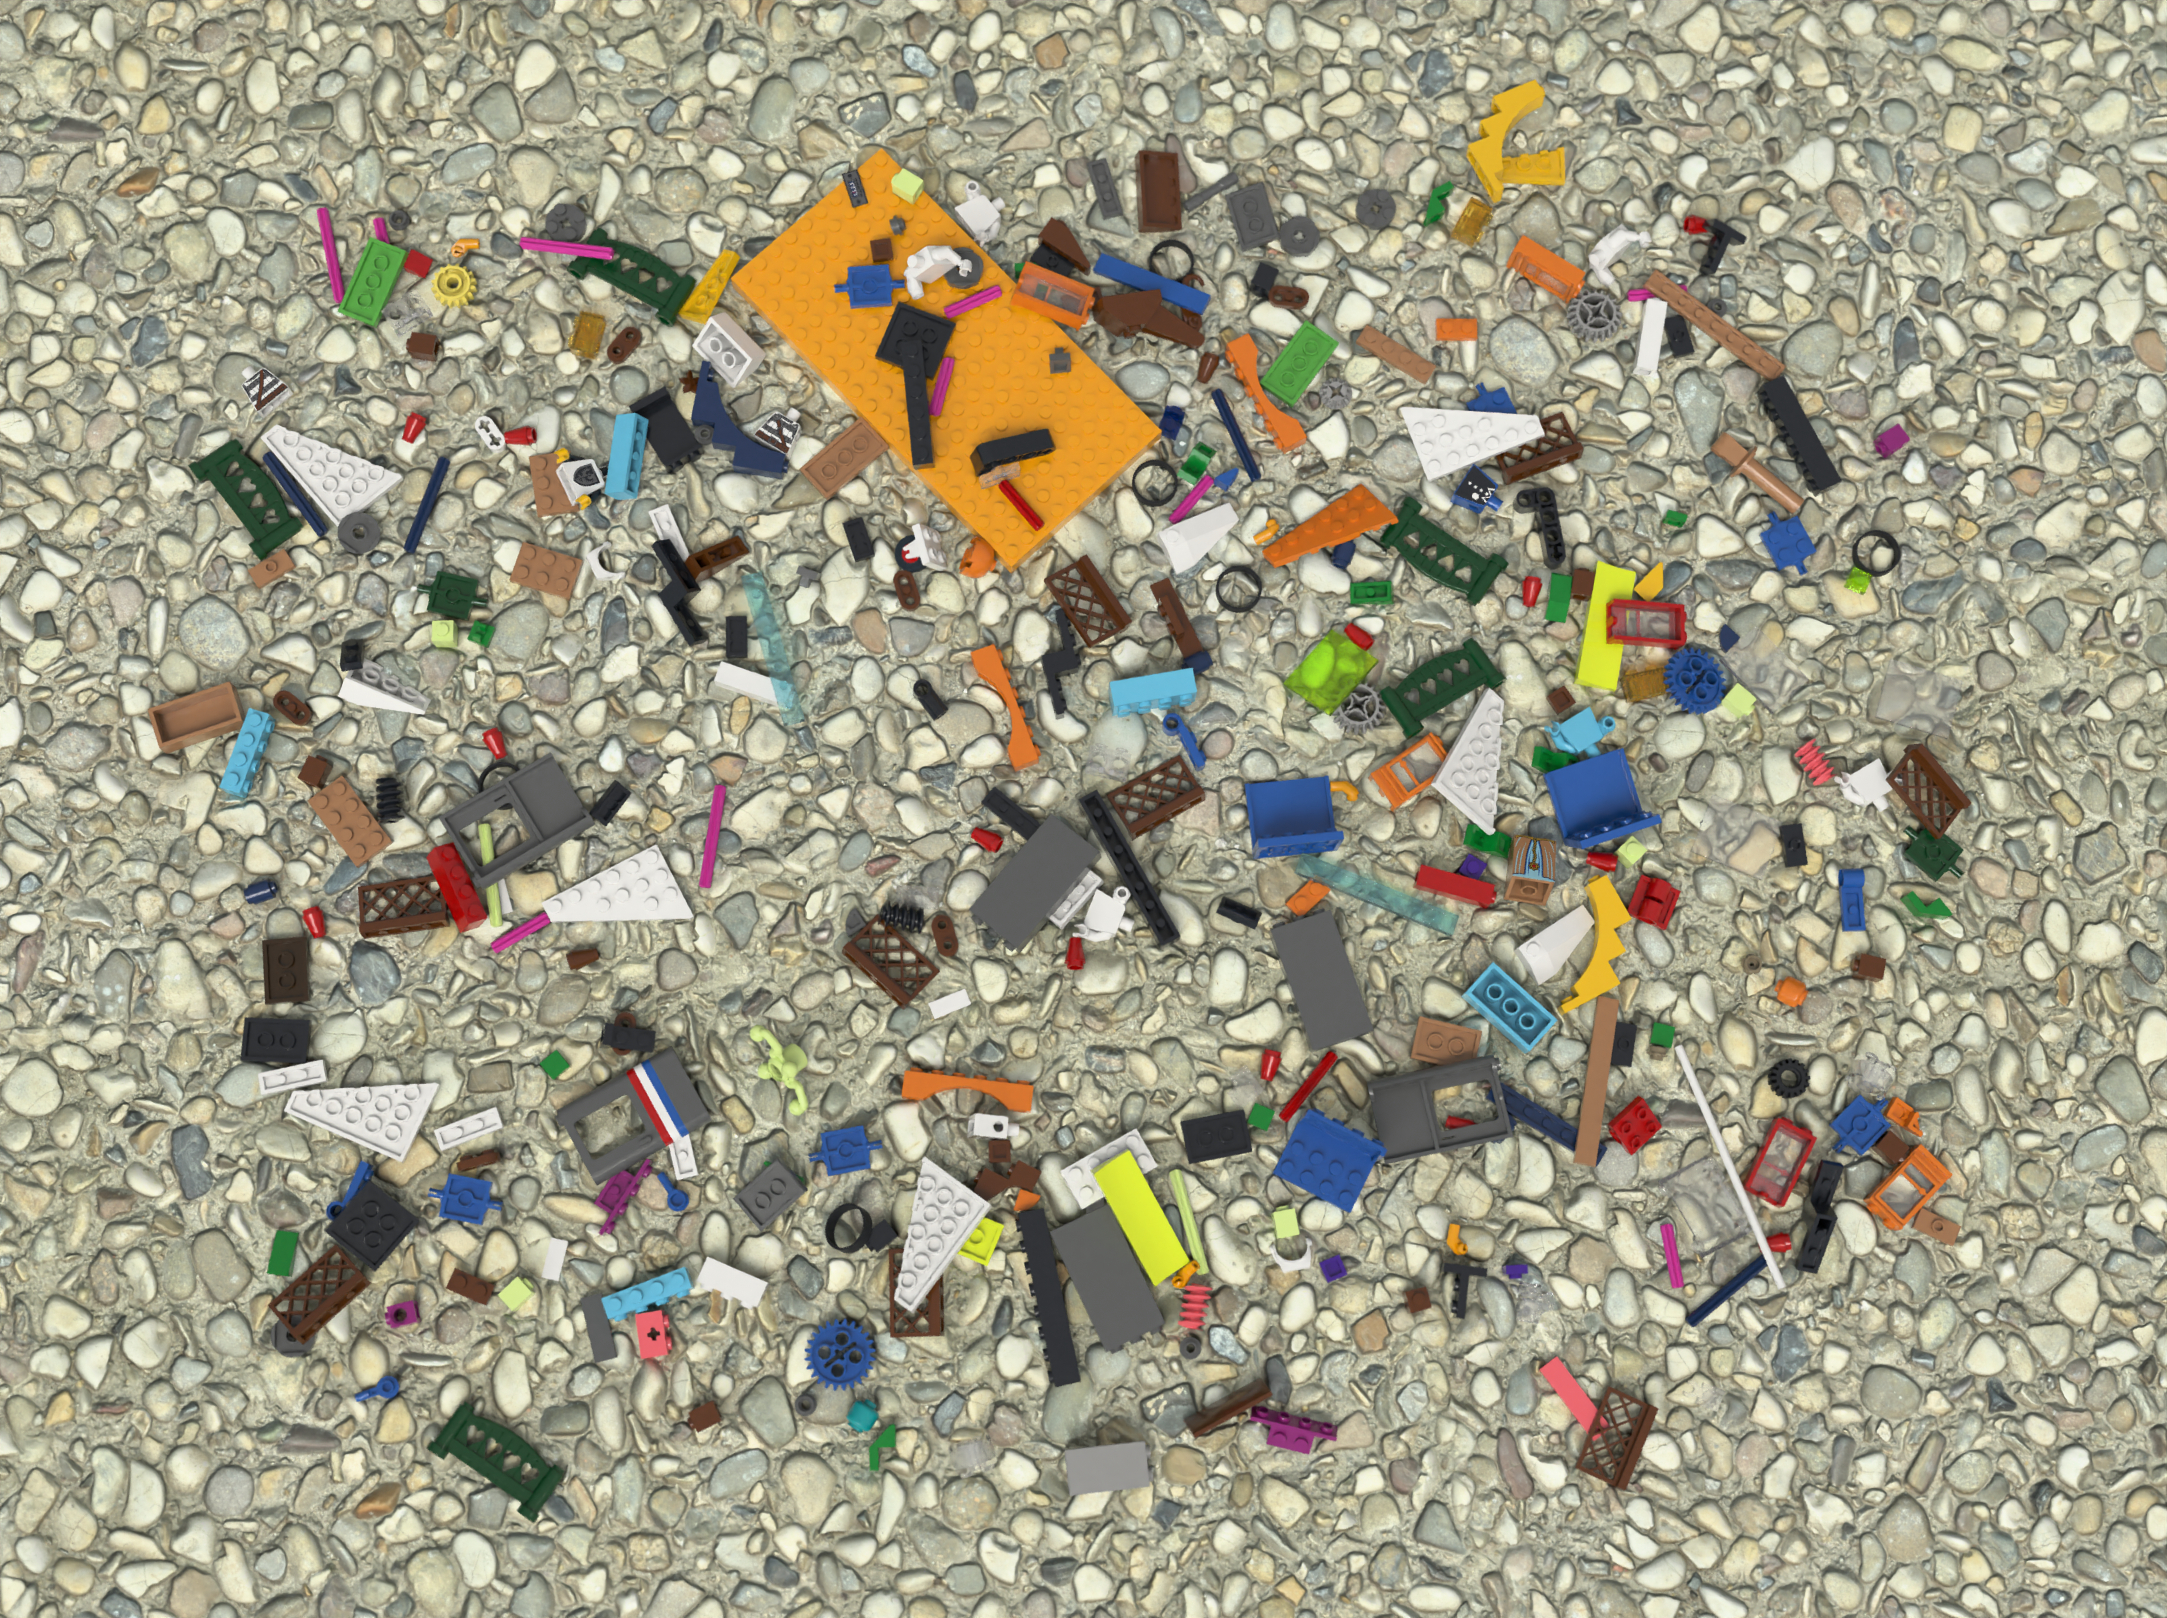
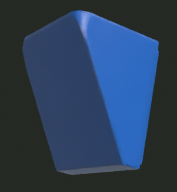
(1226, 479)

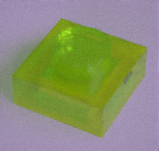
(1858, 581)

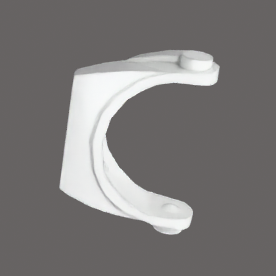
(599, 572)
(1288, 1266)

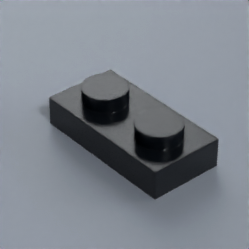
(352, 654)

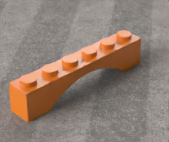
(1285, 429)
(989, 668)
(924, 1085)

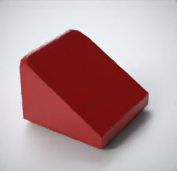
(418, 264)

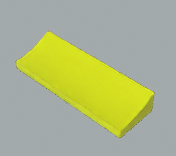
(1600, 662)
(1140, 1216)

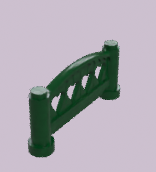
(667, 301)
(266, 536)
(1482, 570)
(1411, 714)
(454, 1440)

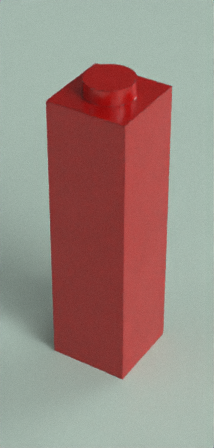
(1455, 886)

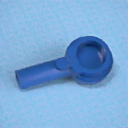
(677, 1199)
(386, 1388)

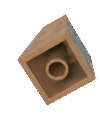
(1530, 870)

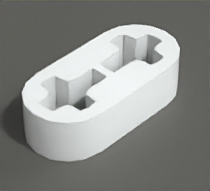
(494, 431)

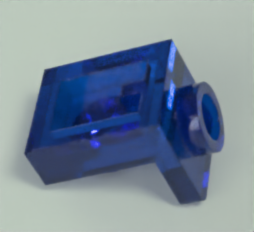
(1171, 422)

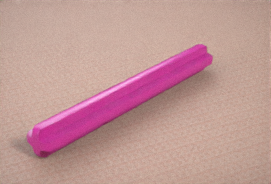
(566, 248)
(331, 254)
(712, 836)

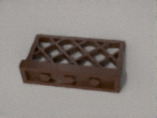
(1545, 461)
(1103, 595)
(1935, 778)
(1169, 808)
(401, 924)
(877, 974)
(935, 1305)
(326, 1309)
(1633, 1447)

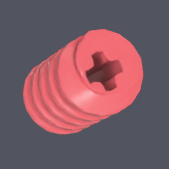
(1815, 763)
(1194, 1306)

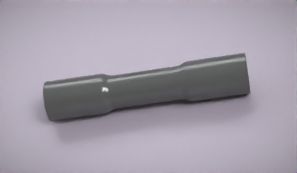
(1199, 198)

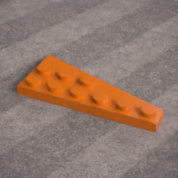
(1334, 525)

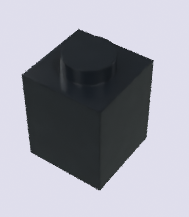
(1263, 280)
(881, 1236)

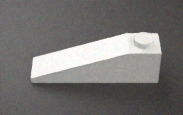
(1192, 538)
(377, 689)
(1551, 948)

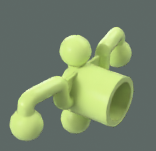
(783, 1066)

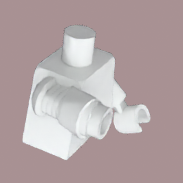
(979, 215)
(1611, 249)
(930, 265)
(1867, 785)
(1106, 916)

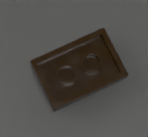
(286, 970)

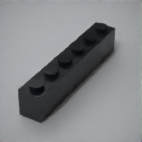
(918, 404)
(1798, 436)

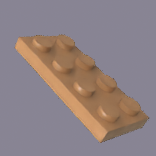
(844, 458)
(350, 821)

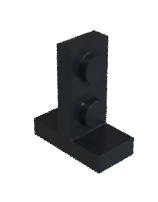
(1717, 246)
(627, 1038)
(1460, 1285)

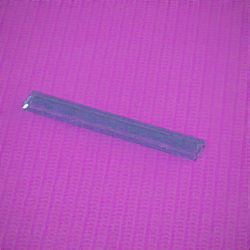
(772, 649)
(1376, 894)

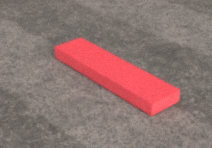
(1572, 1395)

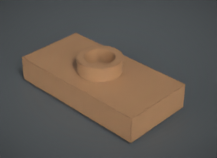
(271, 569)
(1936, 1227)

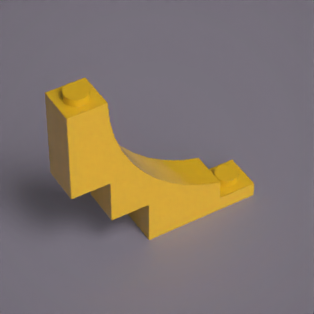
(1486, 153)
(1598, 974)

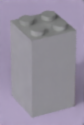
(1108, 1467)

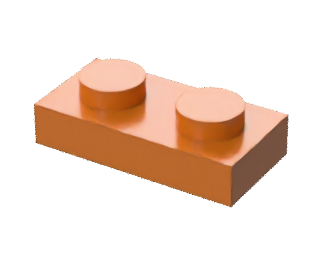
(1456, 329)
(1307, 898)

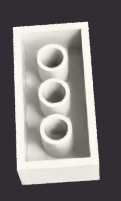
(1080, 1179)

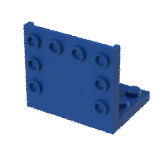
(1596, 800)
(1291, 818)
(1328, 1159)

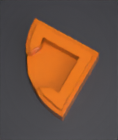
(1026, 1200)

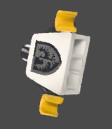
(580, 478)

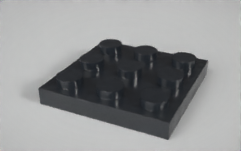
(914, 324)
(371, 1225)

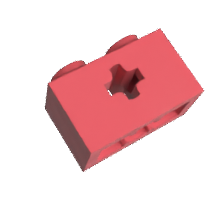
(648, 1346)

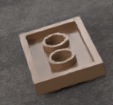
(547, 487)
(546, 571)
(1443, 1042)

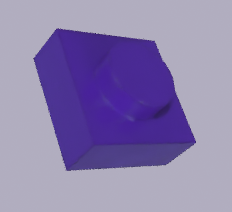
(1472, 867)
(1333, 1268)
(1515, 1271)

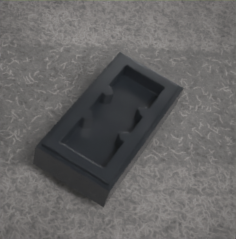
(1052, 261)
(1678, 337)
(858, 539)
(736, 637)
(610, 803)
(1793, 845)
(1239, 913)
(1623, 1044)

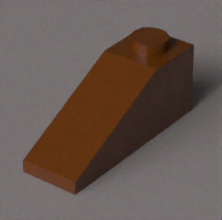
(1061, 240)
(715, 558)

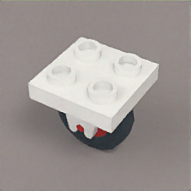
(921, 550)

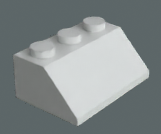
(728, 349)

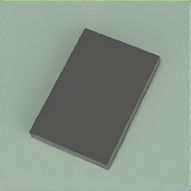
(1252, 216)
(770, 1194)

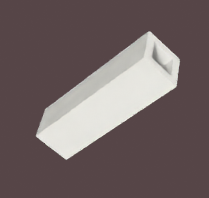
(1650, 337)
(745, 683)

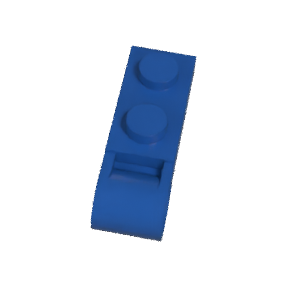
(1187, 739)
(1851, 899)
(362, 1174)

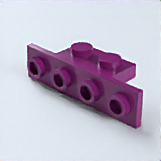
(617, 1193)
(1292, 1431)

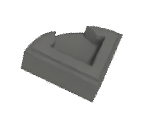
(854, 922)

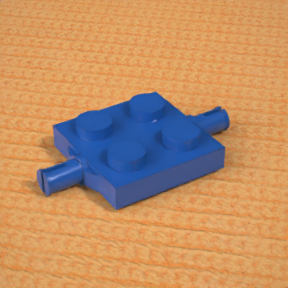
(869, 286)
(1494, 402)
(1787, 543)
(1859, 1125)
(845, 1150)
(465, 1199)

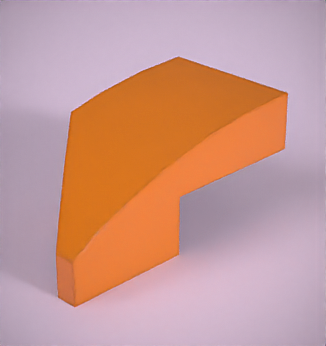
(1903, 1115)

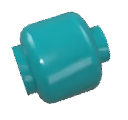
(862, 1415)

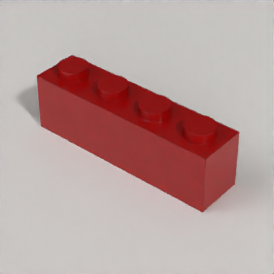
(456, 887)

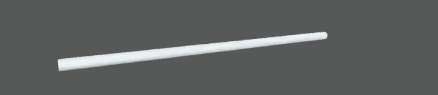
(1730, 1167)

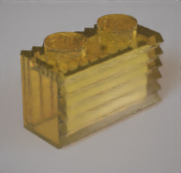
(1470, 225)
(587, 335)
(1643, 684)

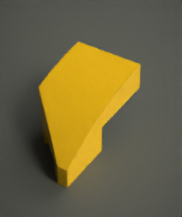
(1651, 583)

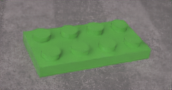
(373, 282)
(1299, 364)

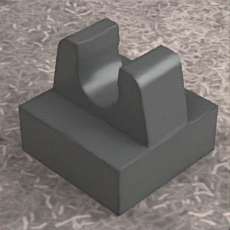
(1060, 361)
(807, 575)

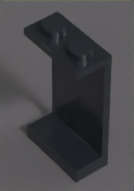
(667, 431)

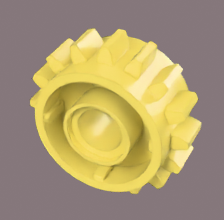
(451, 275)

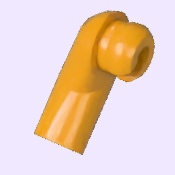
(463, 246)
(1272, 529)
(1345, 786)
(1454, 1241)
(1184, 1274)

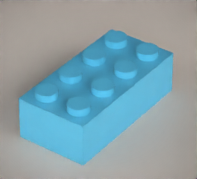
(1152, 692)
(1509, 1008)

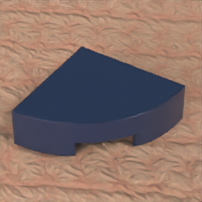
(1727, 638)

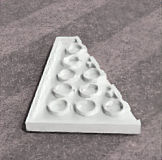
(1459, 438)
(331, 477)
(1472, 763)
(630, 890)
(375, 1117)
(940, 1225)

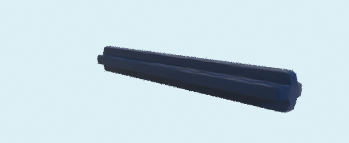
(1236, 435)
(295, 494)
(426, 505)
(1726, 1291)

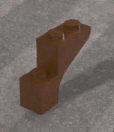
(991, 1184)

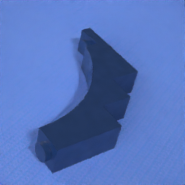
(748, 455)

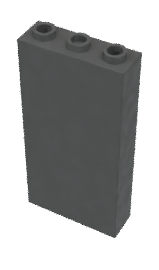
(1034, 884)
(1320, 980)
(1107, 1279)

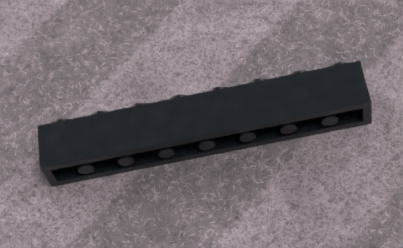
(1128, 869)
(1049, 1298)

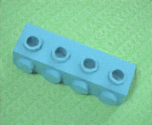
(626, 456)
(247, 753)
(648, 1293)

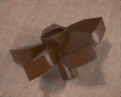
(689, 382)

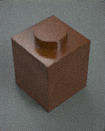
(423, 346)
(1582, 584)
(315, 771)
(1868, 967)
(1890, 1148)
(1416, 1300)
(704, 1417)

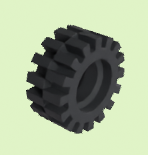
(1797, 1069)

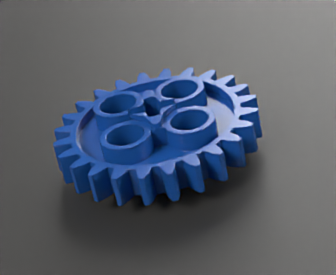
(1682, 673)
(828, 1338)

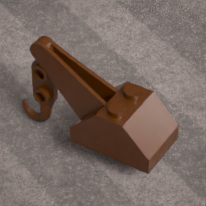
(1141, 312)

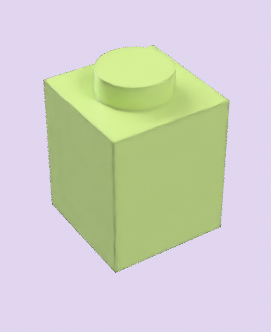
(907, 186)
(445, 633)
(1739, 701)
(1630, 852)
(1285, 1222)
(517, 1293)

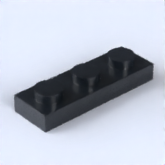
(1010, 813)

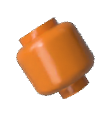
(1791, 991)

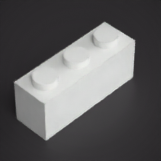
(732, 1283)

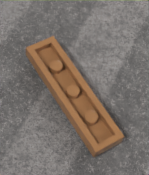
(1395, 354)

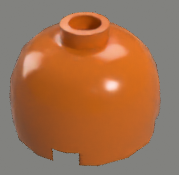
(978, 559)

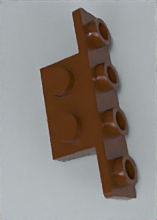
(1176, 618)

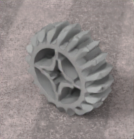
(1582, 305)
(1361, 713)

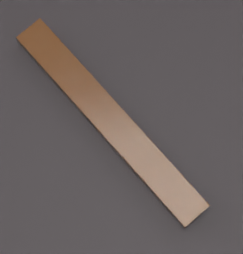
(1714, 326)
(1596, 1081)

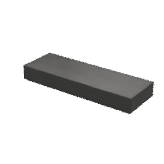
(1104, 189)
(598, 1328)

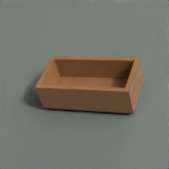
(197, 717)

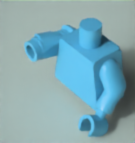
(1581, 733)

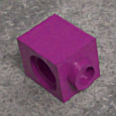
(1891, 441)
(412, 1317)

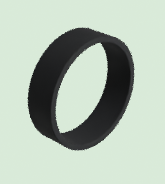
(1172, 243)
(1154, 463)
(1890, 539)
(1238, 609)
(490, 768)
(832, 1221)

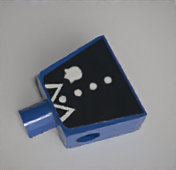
(1476, 492)

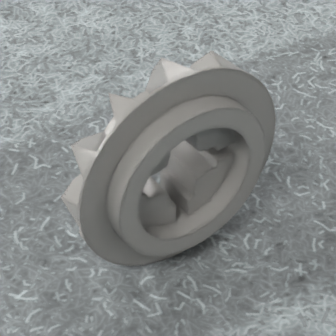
(1338, 401)

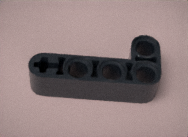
(1011, 450)
(1544, 528)

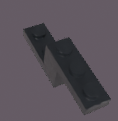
(679, 592)
(1060, 664)
(1819, 1216)

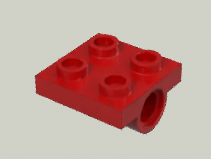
(1653, 901)
(1634, 1125)

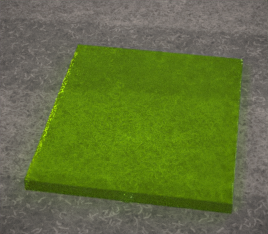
(1331, 672)

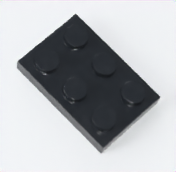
(276, 1040)
(1216, 1136)

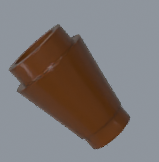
(1207, 367)
(580, 958)

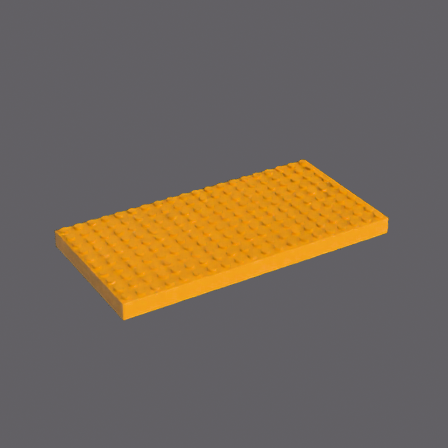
(999, 370)

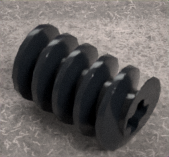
(389, 800)
(901, 916)

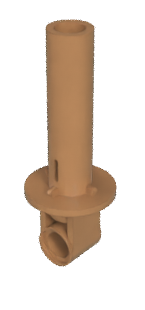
(1743, 462)

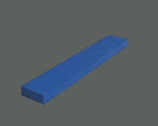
(1145, 280)

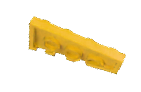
(1537, 169)
(706, 294)

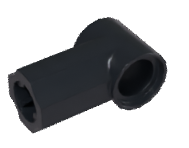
(930, 701)

